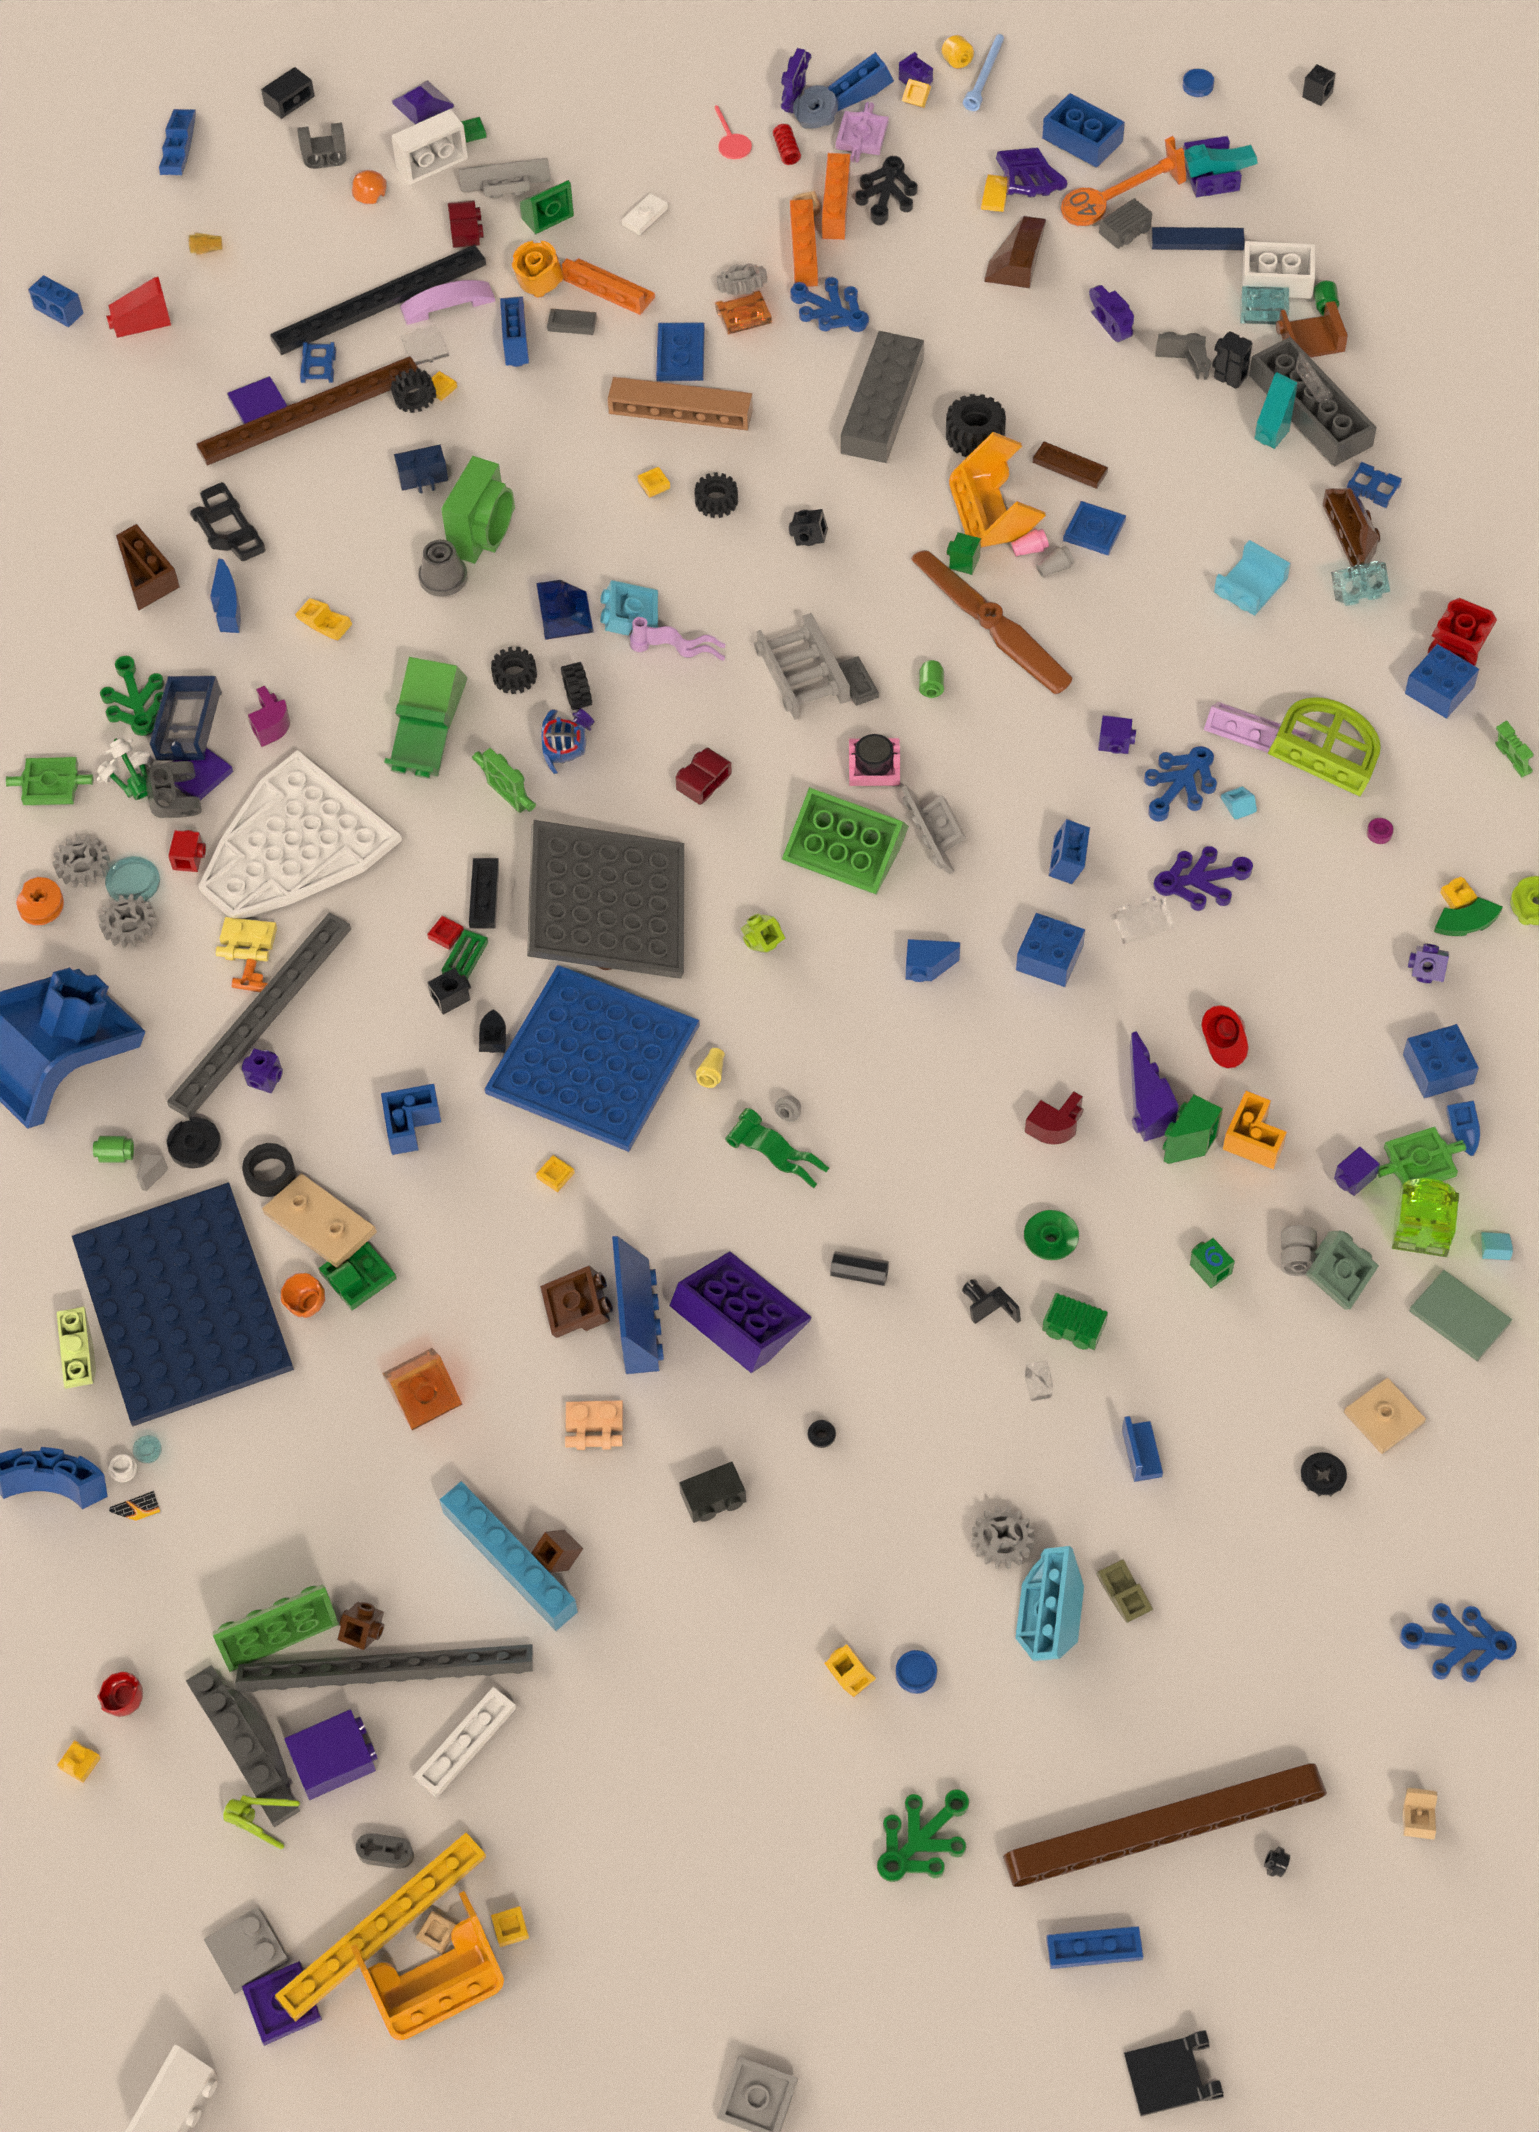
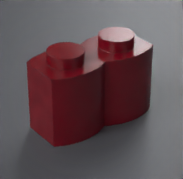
(464, 224)
(703, 775)

